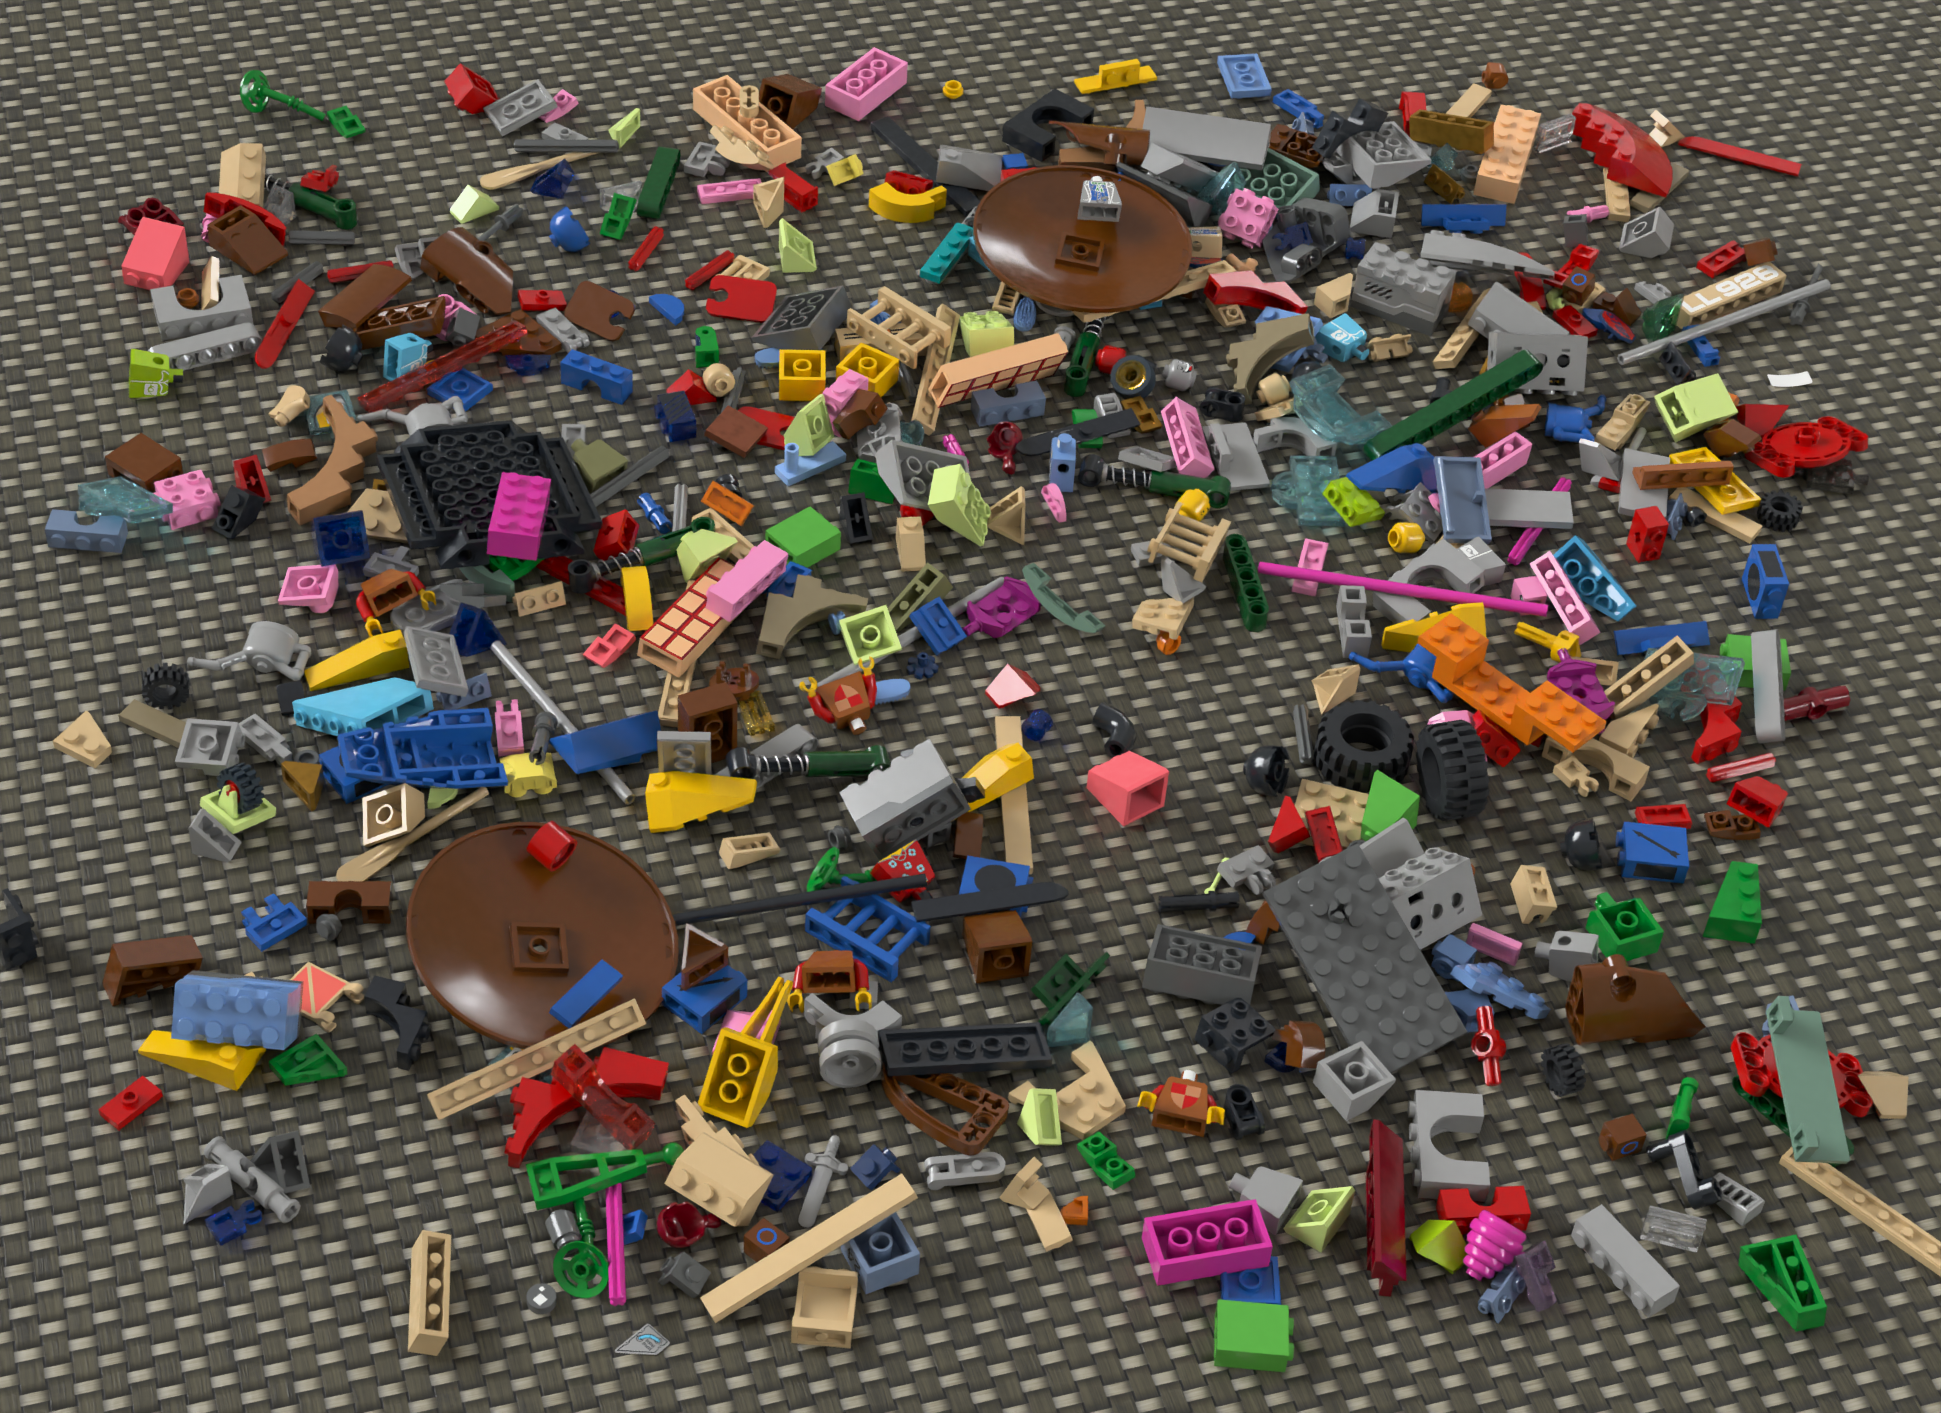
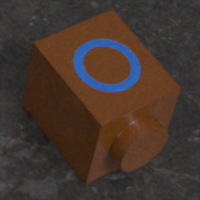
(1578, 286)
(1622, 1137)
(763, 1240)

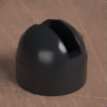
(1696, 516)

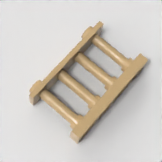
(900, 311)
(1205, 554)

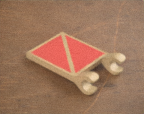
(321, 991)

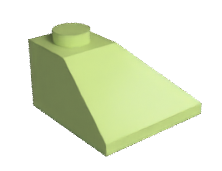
(810, 428)
(700, 550)
(870, 635)

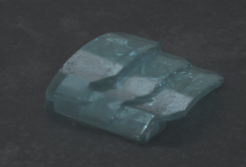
(1328, 413)

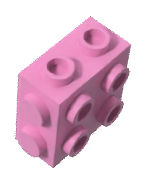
(1247, 218)
(840, 393)
(191, 499)

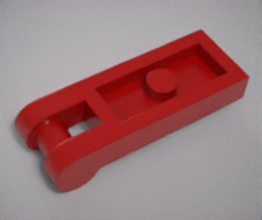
(1722, 259)

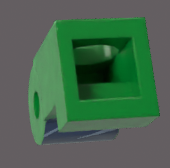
(706, 347)

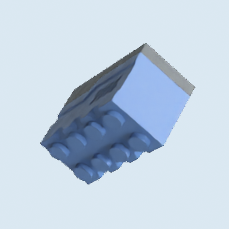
(237, 1009)

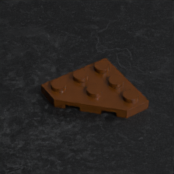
(536, 342)

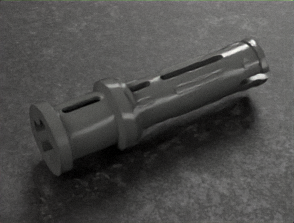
(542, 732)

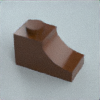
(861, 410)

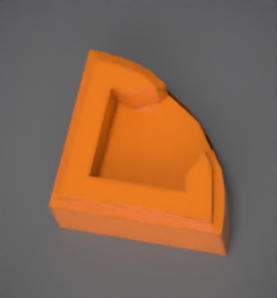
(1076, 1211)

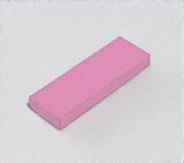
(727, 191)
(1313, 558)

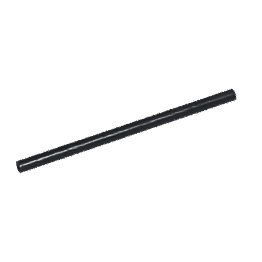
(800, 899)

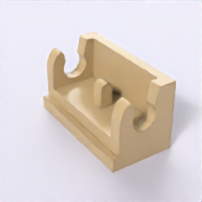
(1533, 893)

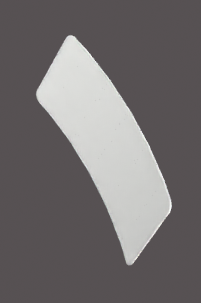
(1790, 380)

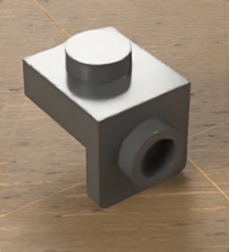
(685, 1274)

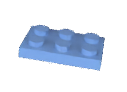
(1244, 76)

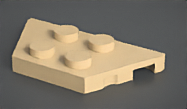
(379, 516)
(1162, 615)

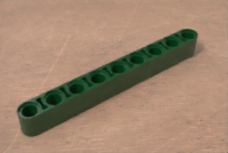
(1457, 405)

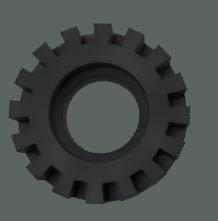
(1782, 520)
(165, 676)
(1563, 1069)

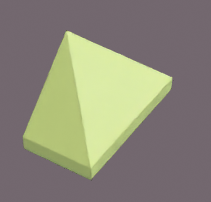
(626, 127)
(1041, 1117)

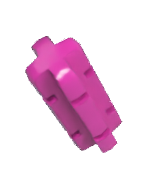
(952, 446)

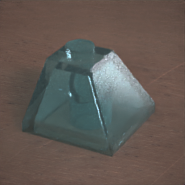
(1221, 187)

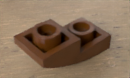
(293, 451)
(1725, 826)
(968, 835)

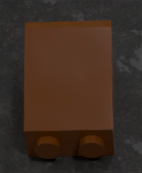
(789, 98)
(997, 945)

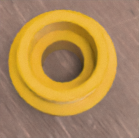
(953, 89)

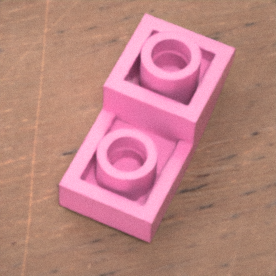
(565, 103)

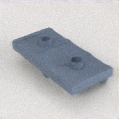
(1462, 499)

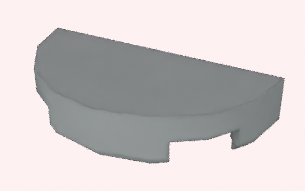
(1652, 292)

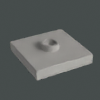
(1147, 459)

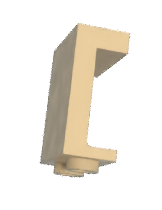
(825, 1307)

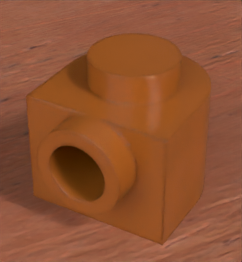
(1494, 76)

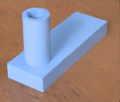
(797, 468)

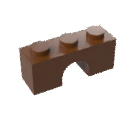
(330, 897)

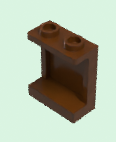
(143, 462)

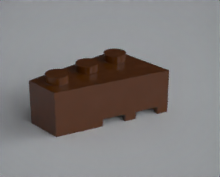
(149, 964)

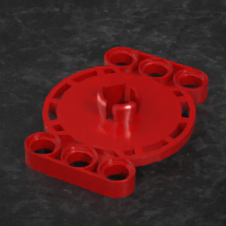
(1806, 445)
(1766, 1075)

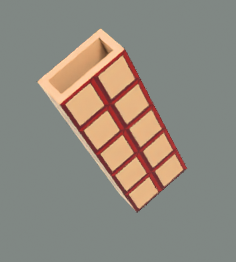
(998, 369)
(685, 626)

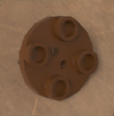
(740, 680)

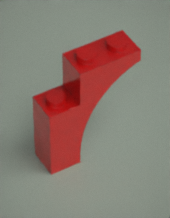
(1248, 290)
(1719, 731)

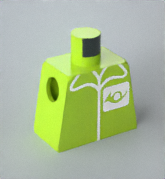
(151, 374)

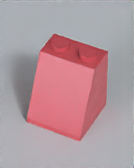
(155, 255)
(1129, 786)

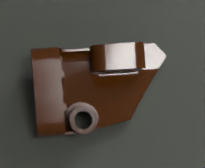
(1112, 139)
(473, 267)
(1626, 1002)

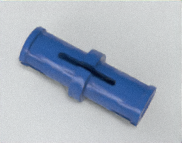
(654, 513)

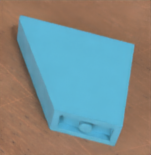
(363, 706)

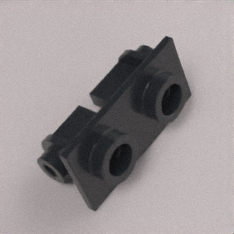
(1676, 365)

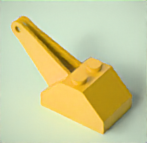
(745, 1066)

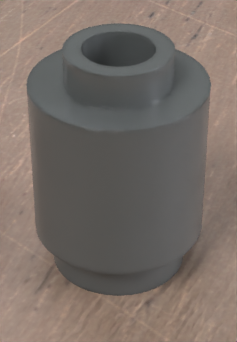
(563, 1229)

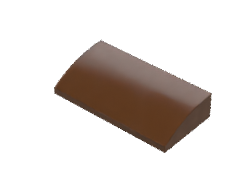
(364, 296)
(420, 318)

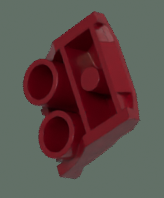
(150, 209)

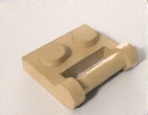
(747, 269)

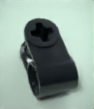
(1225, 404)
(1242, 1116)

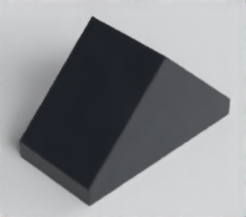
(855, 518)

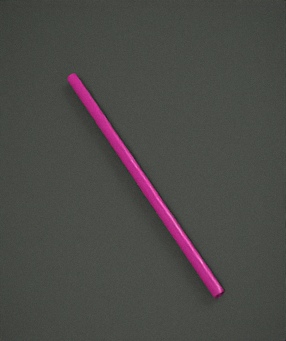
(1402, 589)

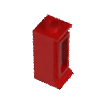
(1409, 104)
(796, 190)

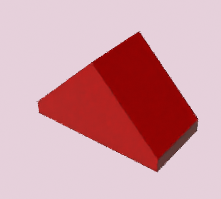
(693, 387)
(250, 476)
(1288, 828)

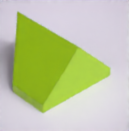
(1440, 1243)

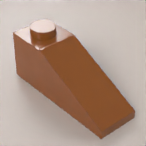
(1501, 421)

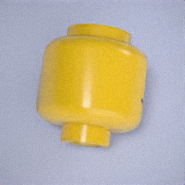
(1194, 504)
(1406, 537)

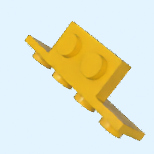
(1116, 75)

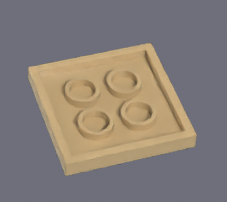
(1345, 804)

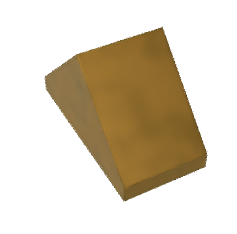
(304, 780)

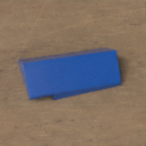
(609, 743)

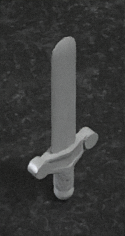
(825, 1166)

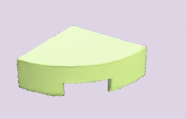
(440, 796)

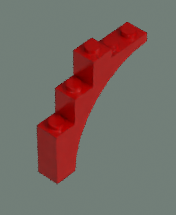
(542, 1103)

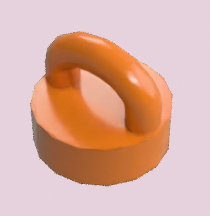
(1166, 644)

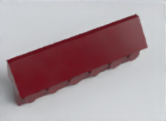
(1385, 1208)

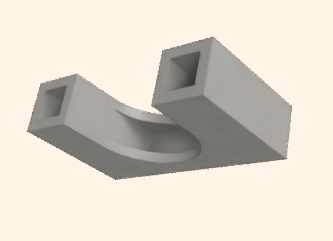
(179, 322)
(1438, 563)
(1438, 1113)

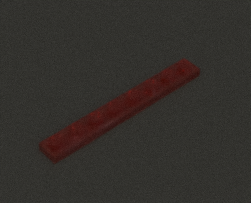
(441, 366)

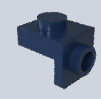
(875, 1166)

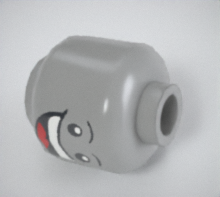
(1179, 375)

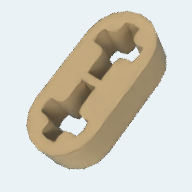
(749, 105)

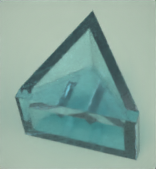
(1072, 1023)

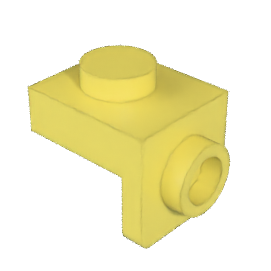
(845, 170)

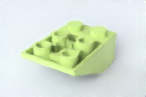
(985, 332)
(1694, 406)
(959, 503)

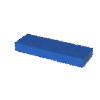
(586, 994)

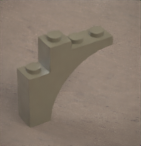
(1269, 345)
(808, 604)

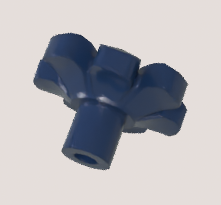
(922, 666)

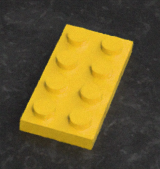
(1724, 498)

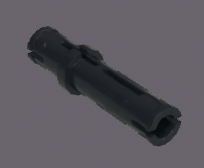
(1199, 901)

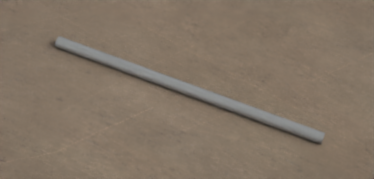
(1724, 321)

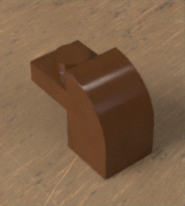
(1304, 1043)

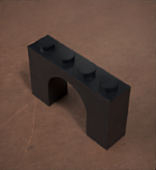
(1034, 141)

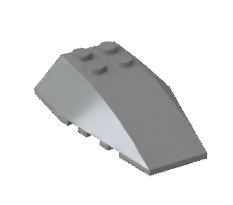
(1471, 255)

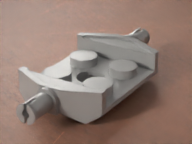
(872, 440)

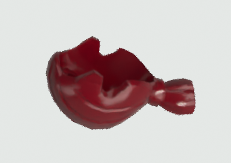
(1003, 444)
(683, 1224)

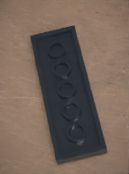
(964, 1049)

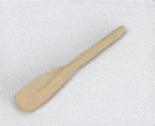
(515, 174)
(376, 859)

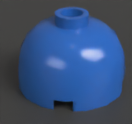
(567, 232)

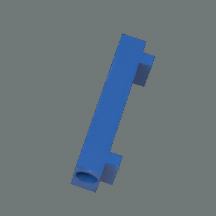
(1703, 349)

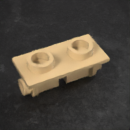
(1397, 344)
(539, 598)

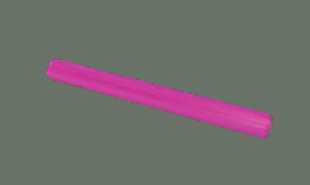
(1532, 533)
(615, 1245)

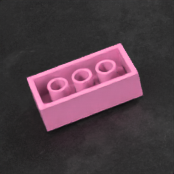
(866, 84)

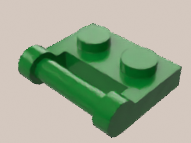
(1682, 1106)

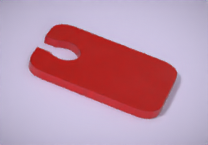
(746, 299)
(774, 421)

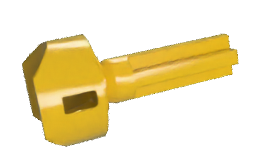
(1564, 640)

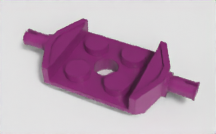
(1013, 598)
(1579, 678)

